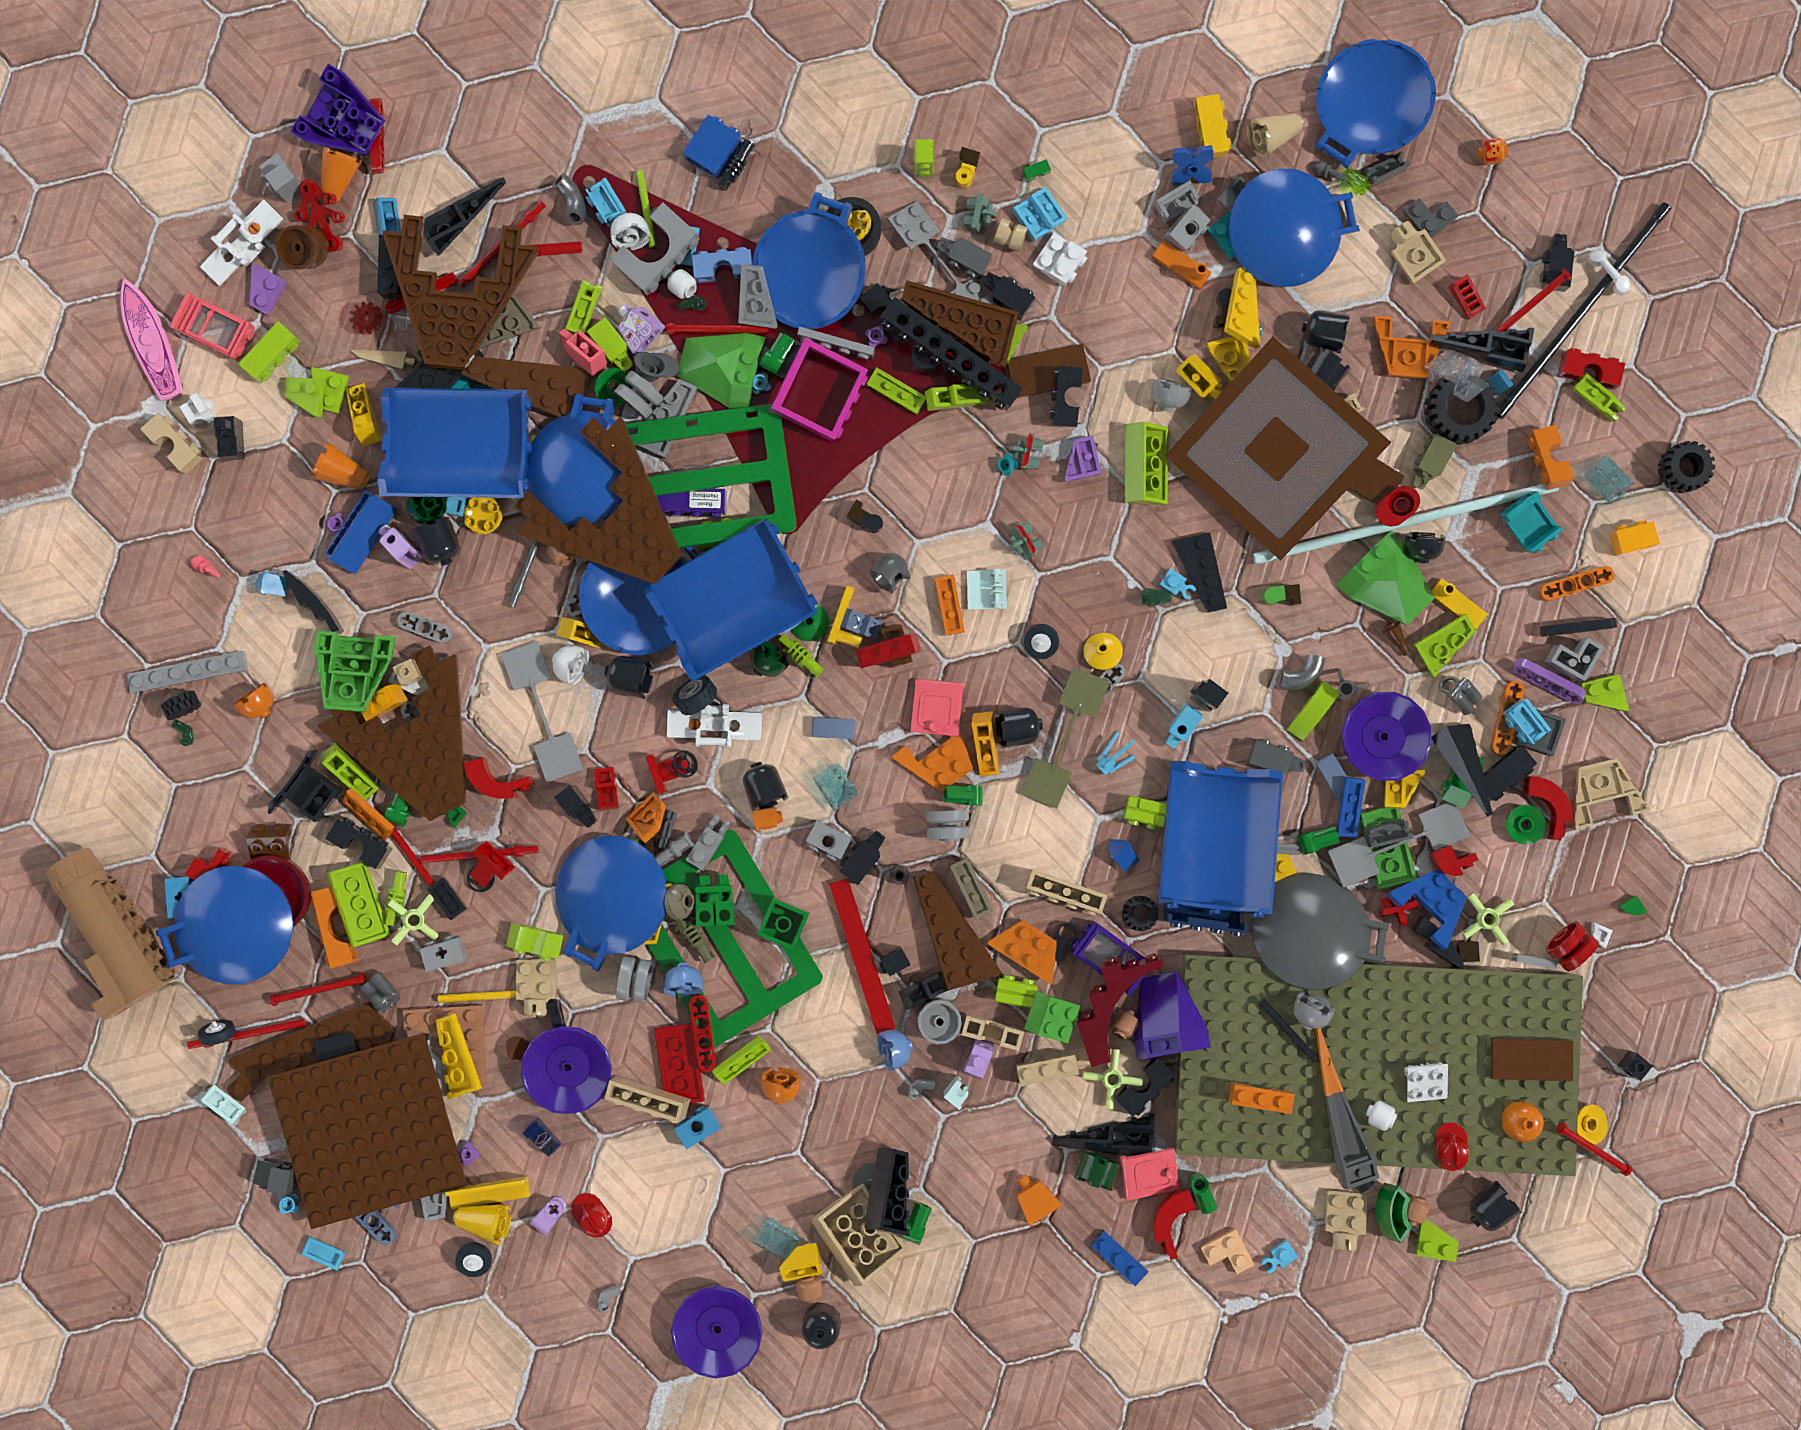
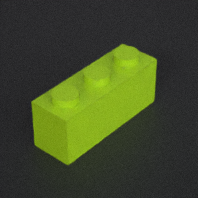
(269, 352)

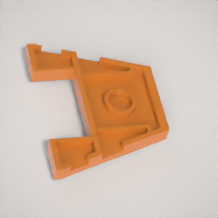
(1407, 356)
(942, 765)

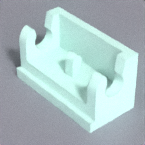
(954, 1093)
(224, 1105)

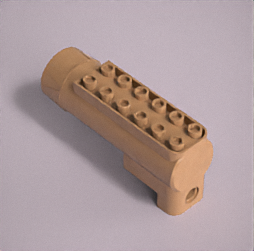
(125, 956)

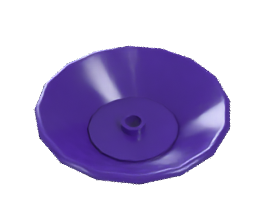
(1406, 733)
(562, 1088)
(710, 1351)

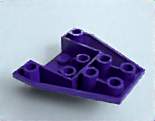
(340, 116)
(1167, 1018)

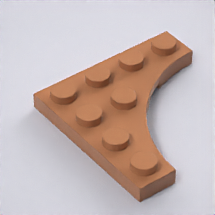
(471, 1023)

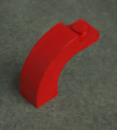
(482, 780)
(1556, 801)
(1164, 1216)

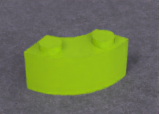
(535, 941)

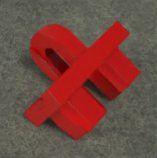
(1388, 909)

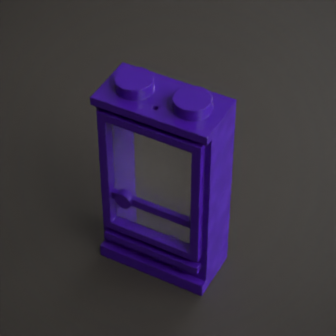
(1099, 945)

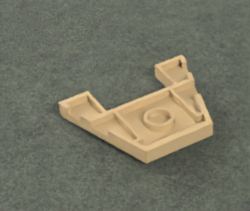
(1602, 783)

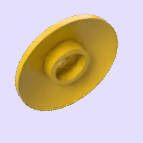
(1106, 659)
(1592, 1123)

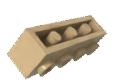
(1071, 893)
(647, 1099)

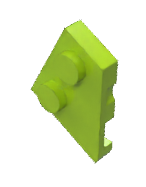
(334, 388)

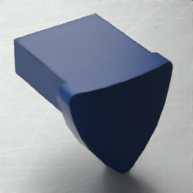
(1123, 854)

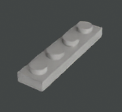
(842, 345)

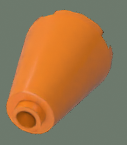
(337, 172)
(339, 469)

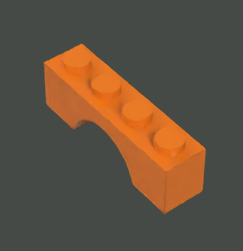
(337, 950)

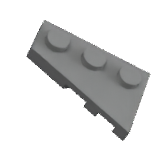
(755, 300)

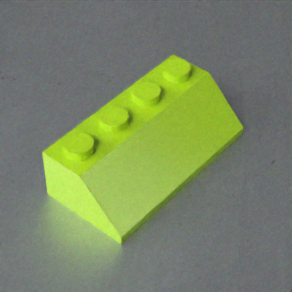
(1146, 464)

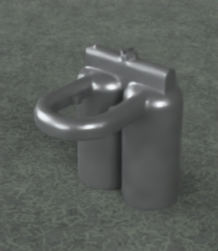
(1463, 695)
(380, 992)

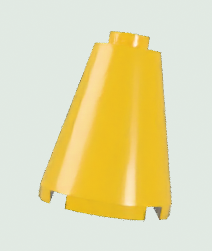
(485, 1221)

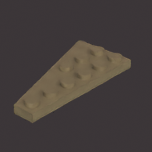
(511, 323)

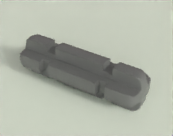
(666, 829)

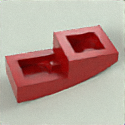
(606, 788)

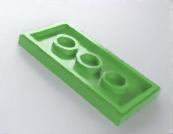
(1393, 864)

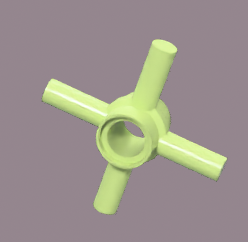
(407, 913)
(1493, 925)
(1112, 1070)

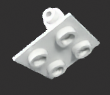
(1427, 1082)

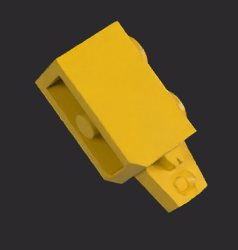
(1200, 377)

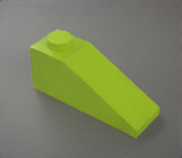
(348, 771)

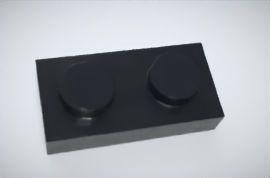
(447, 898)

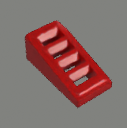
(1469, 286)

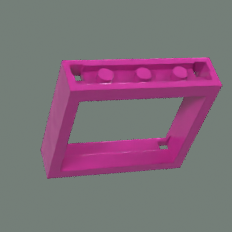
(786, 384)

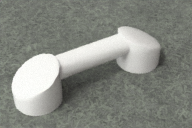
(1622, 283)

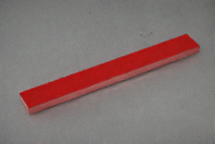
(862, 955)

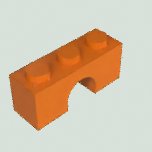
(1553, 473)
(1261, 1098)

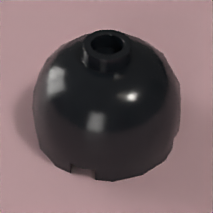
(1424, 546)

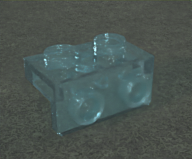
(1608, 479)
(835, 786)
(776, 1238)

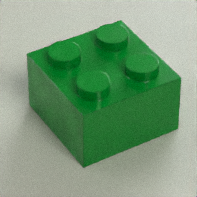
(783, 923)

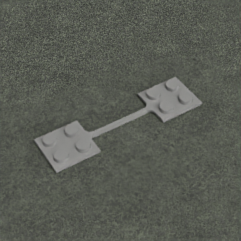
(917, 228)
(558, 754)
(1357, 862)

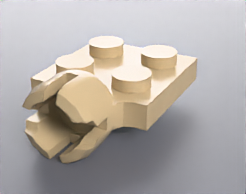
(1415, 251)
(536, 985)
(1345, 1218)

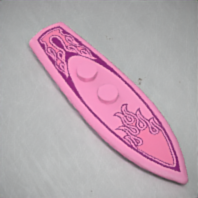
(149, 342)

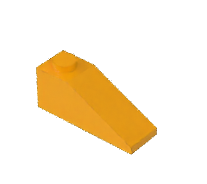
(985, 743)

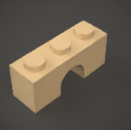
(184, 455)
(992, 1031)
(1046, 1070)

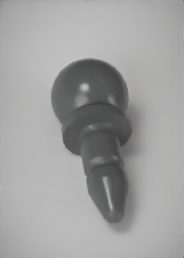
(1321, 168)

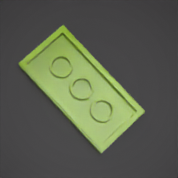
(358, 904)

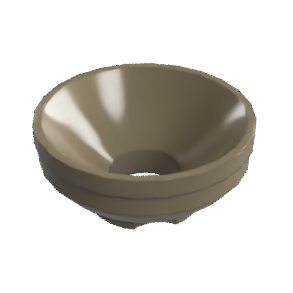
(675, 901)

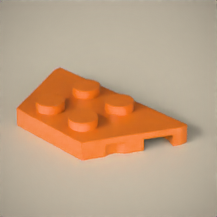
(1028, 948)

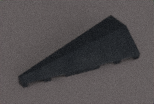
(445, 225)
(1500, 348)
(1460, 751)
(1122, 1138)

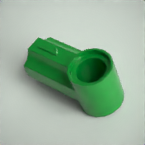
(775, 357)
(968, 795)
(398, 811)
(1313, 841)
(1202, 1194)
(917, 1222)

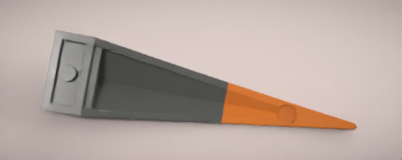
(1350, 1147)

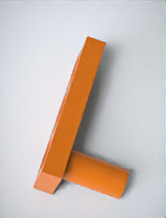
(1182, 265)

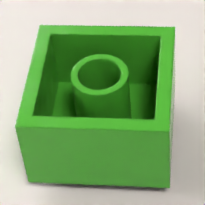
(1052, 1017)

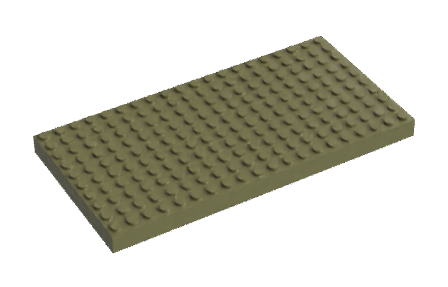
(1379, 1026)

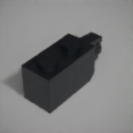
(1555, 260)
(1008, 294)
(863, 859)

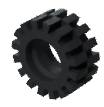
(180, 705)
(1128, 916)

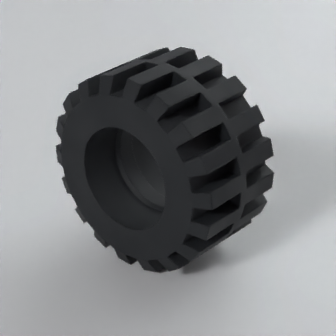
(1700, 459)

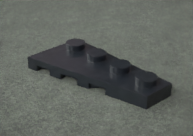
(1202, 568)

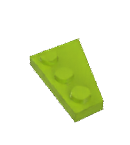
(1443, 643)

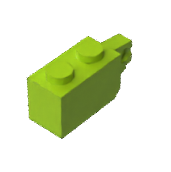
(612, 343)

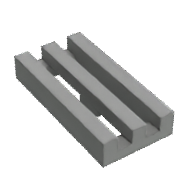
(1534, 960)

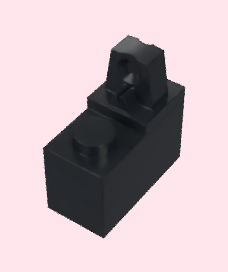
(229, 438)
(576, 805)

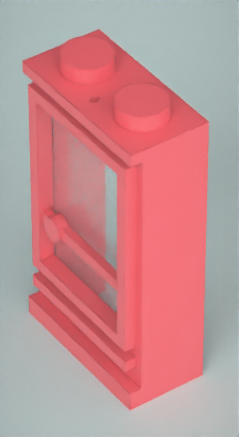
(212, 327)

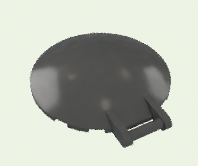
(1316, 933)

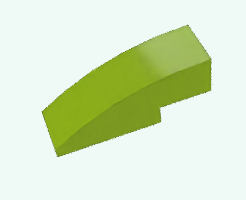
(953, 397)
(1313, 710)

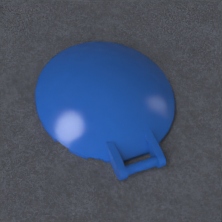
(1374, 99)
(1288, 227)
(812, 265)
(569, 470)
(621, 612)
(609, 897)
(231, 926)

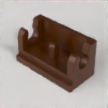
(891, 633)

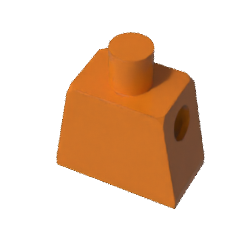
(1036, 1199)

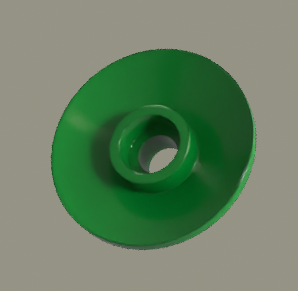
(602, 383)
(816, 629)
(1535, 824)

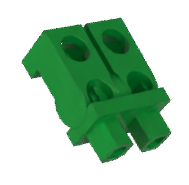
(714, 896)

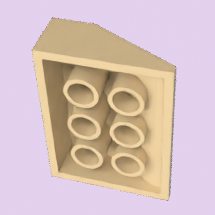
(856, 1248)

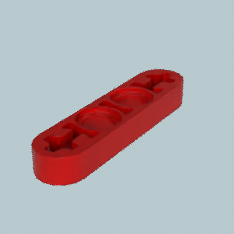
(377, 148)
(705, 1032)

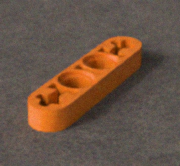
(1575, 581)
(1500, 718)

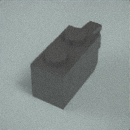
(965, 256)
(1275, 758)

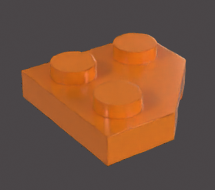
(647, 817)

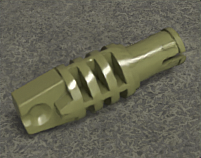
(695, 938)

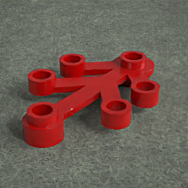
(319, 211)

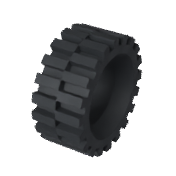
(1447, 427)

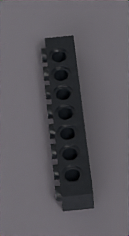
(961, 354)

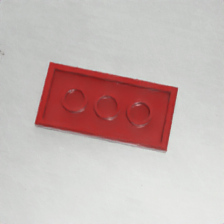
(679, 1062)

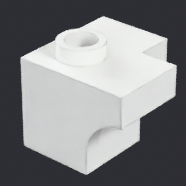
(199, 410)

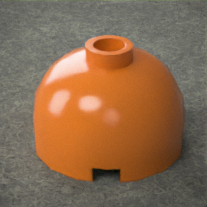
(255, 702)
(781, 1085)
(1522, 1121)

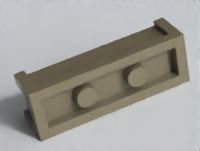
(971, 888)

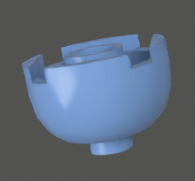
(683, 980)
(895, 1048)

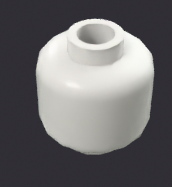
(681, 284)
(1381, 1115)

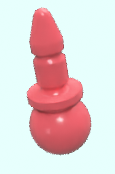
(204, 566)

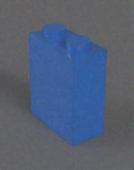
(712, 146)

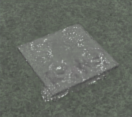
(1446, 365)

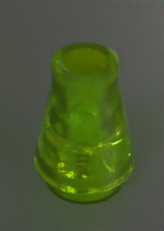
(1358, 182)

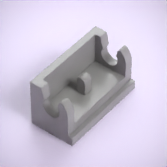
(1176, 201)

